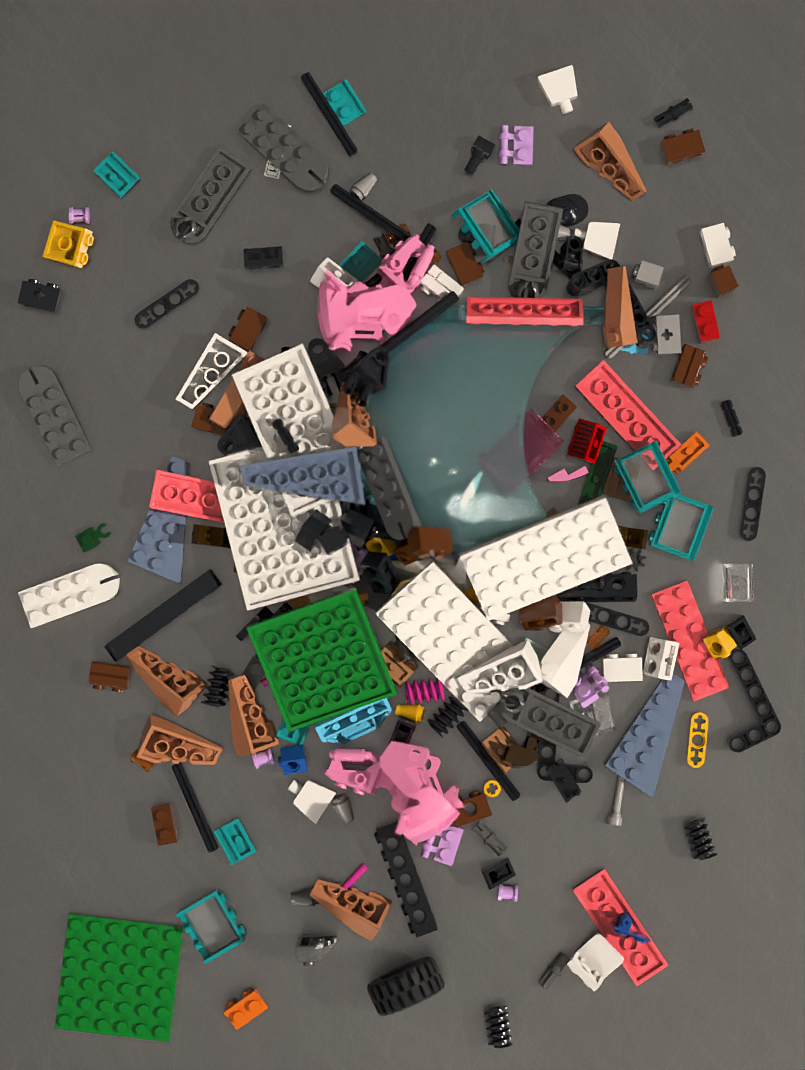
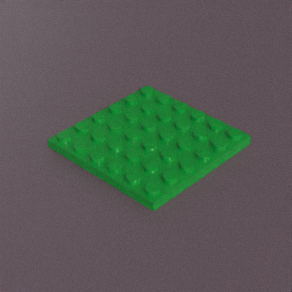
(322, 659)
(119, 977)

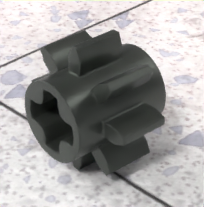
(639, 558)

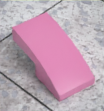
(563, 476)

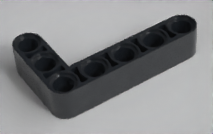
(600, 273)
(754, 702)
(546, 761)

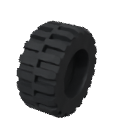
(405, 986)

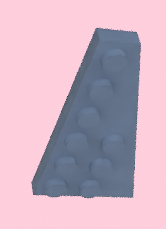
(321, 475)
(162, 536)
(644, 745)

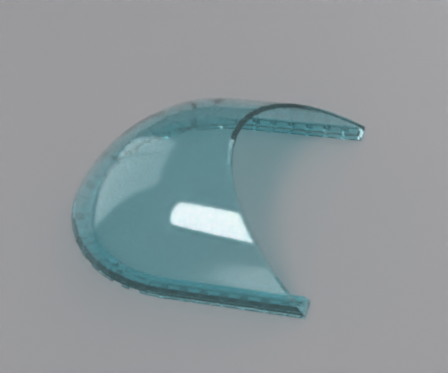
(459, 417)

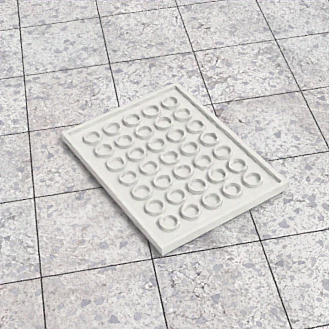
(264, 537)

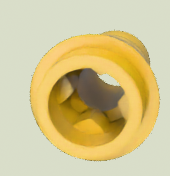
(411, 712)

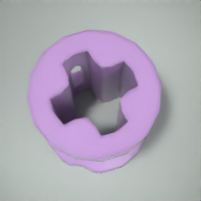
(85, 218)
(263, 758)
(508, 892)

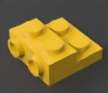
(68, 244)

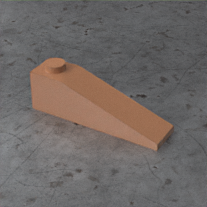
(609, 156)
(618, 312)
(231, 403)
(351, 422)
(171, 685)
(249, 725)
(171, 743)
(356, 909)

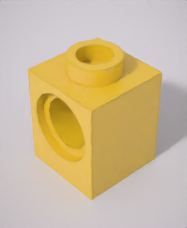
(388, 546)
(719, 642)

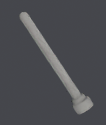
(614, 817)

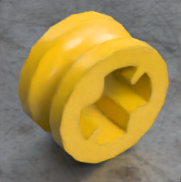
(497, 791)

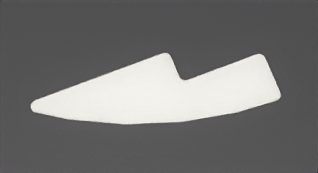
(469, 492)

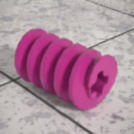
(424, 691)

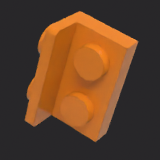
(245, 1009)

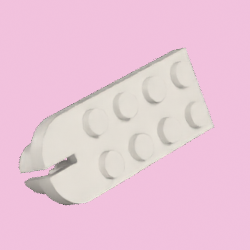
(68, 594)

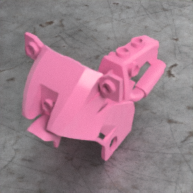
(375, 307)
(407, 781)

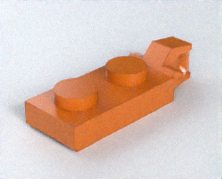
(687, 452)

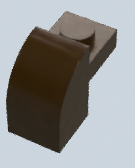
(210, 536)
(633, 537)
(518, 756)

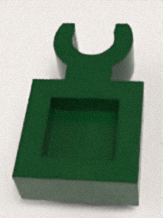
(89, 538)

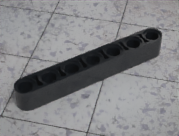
(163, 615)

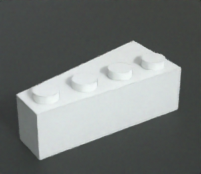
(211, 368)

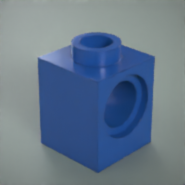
(292, 760)

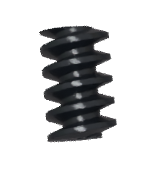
(217, 687)
(447, 716)
(700, 839)
(498, 1027)

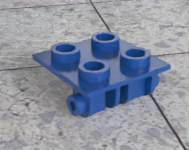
(623, 927)

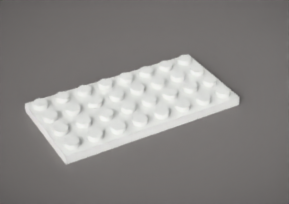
(290, 391)
(545, 558)
(445, 633)

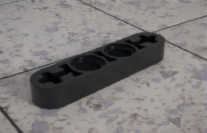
(165, 301)
(755, 504)
(612, 621)

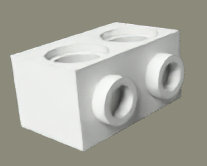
(660, 658)

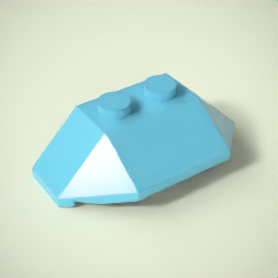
(353, 723)

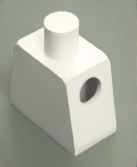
(559, 88)
(599, 239)
(311, 798)

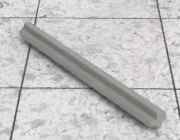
(657, 307)

